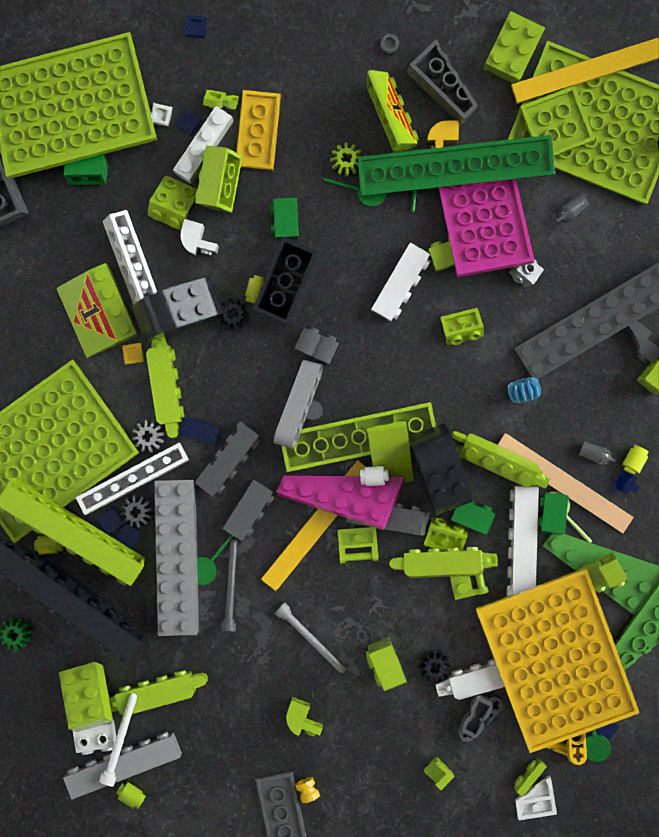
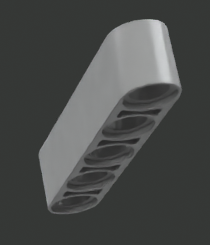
(298, 404)

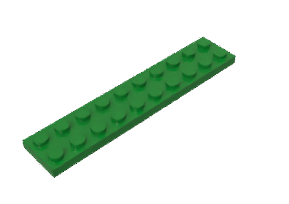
(456, 165)

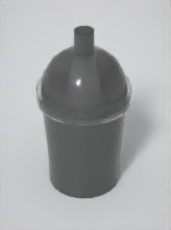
(572, 208)
(595, 453)

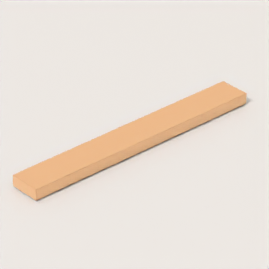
(570, 486)

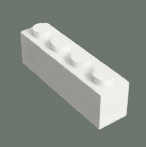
(209, 134)
(400, 282)

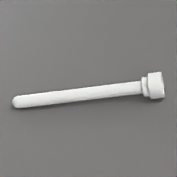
(108, 777)

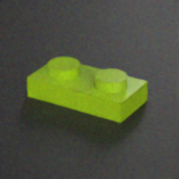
(524, 782)

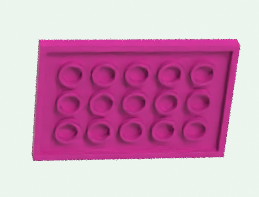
(486, 227)

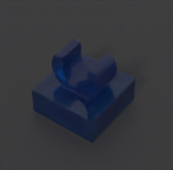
(625, 483)

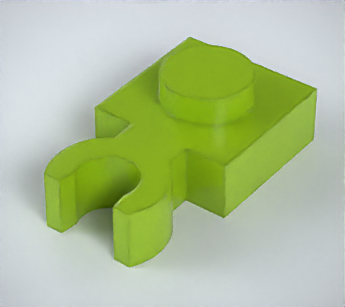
(219, 99)

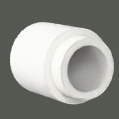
(374, 476)

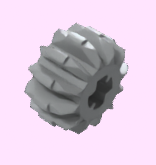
(153, 440)

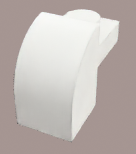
(191, 239)

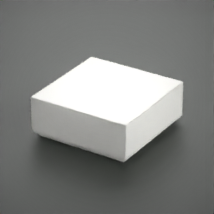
(161, 114)

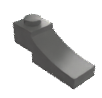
(646, 350)

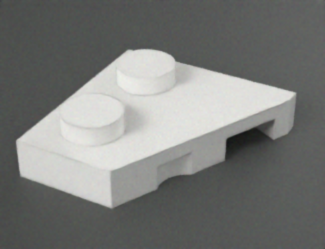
(537, 801)

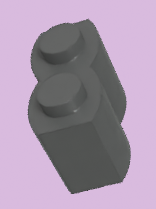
(316, 345)
(473, 721)

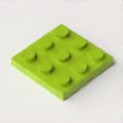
(560, 117)

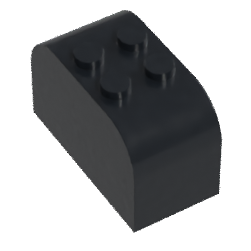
(288, 281)
(177, 309)
(440, 469)

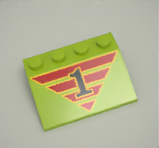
(390, 111)
(97, 310)

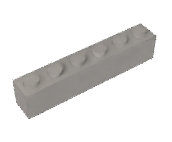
(129, 763)

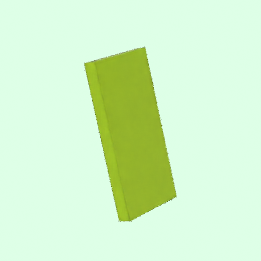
(391, 449)

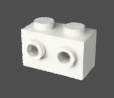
(95, 738)

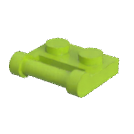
(357, 538)
(463, 588)

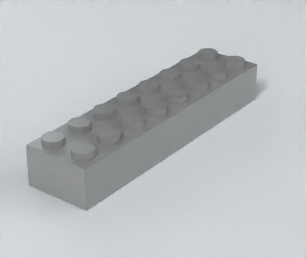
(176, 557)

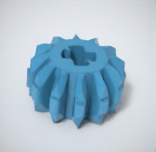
(524, 390)

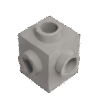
(526, 274)

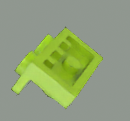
(462, 326)
(445, 535)

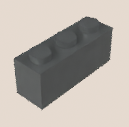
(249, 510)

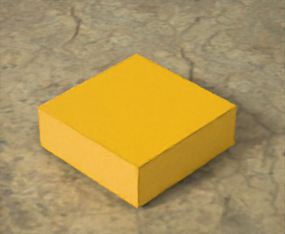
(133, 353)

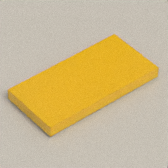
(258, 129)

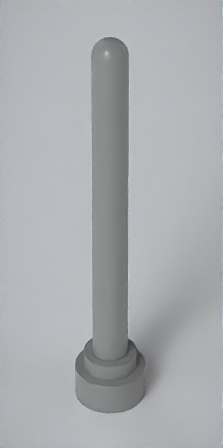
(284, 613)

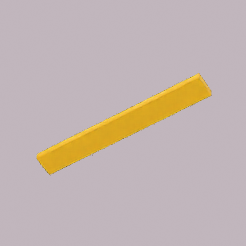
(586, 71)
(303, 541)

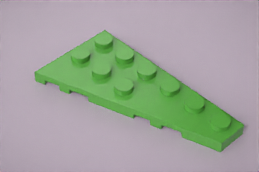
(578, 553)
(641, 632)

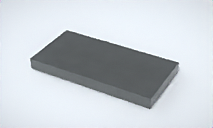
(280, 805)

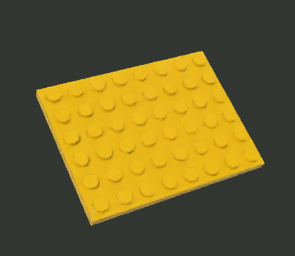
(557, 660)

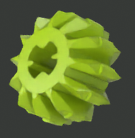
(338, 159)

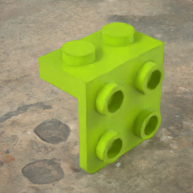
(171, 202)

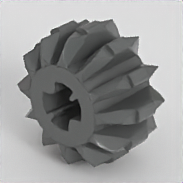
(141, 516)

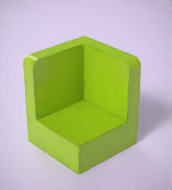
(439, 773)

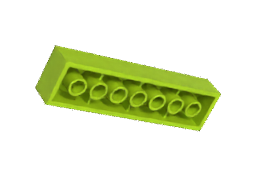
(350, 437)
(71, 531)

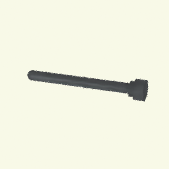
(228, 622)

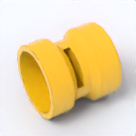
(308, 792)

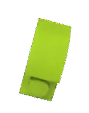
(297, 718)

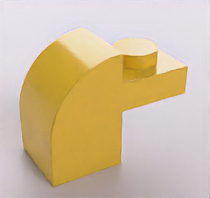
(443, 133)

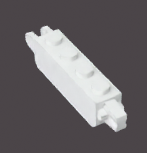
(471, 681)

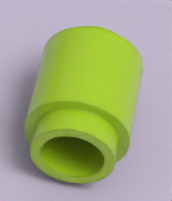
(130, 795)

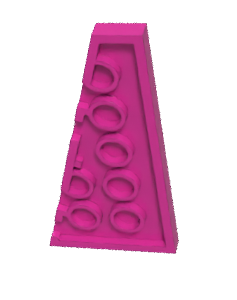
(344, 496)

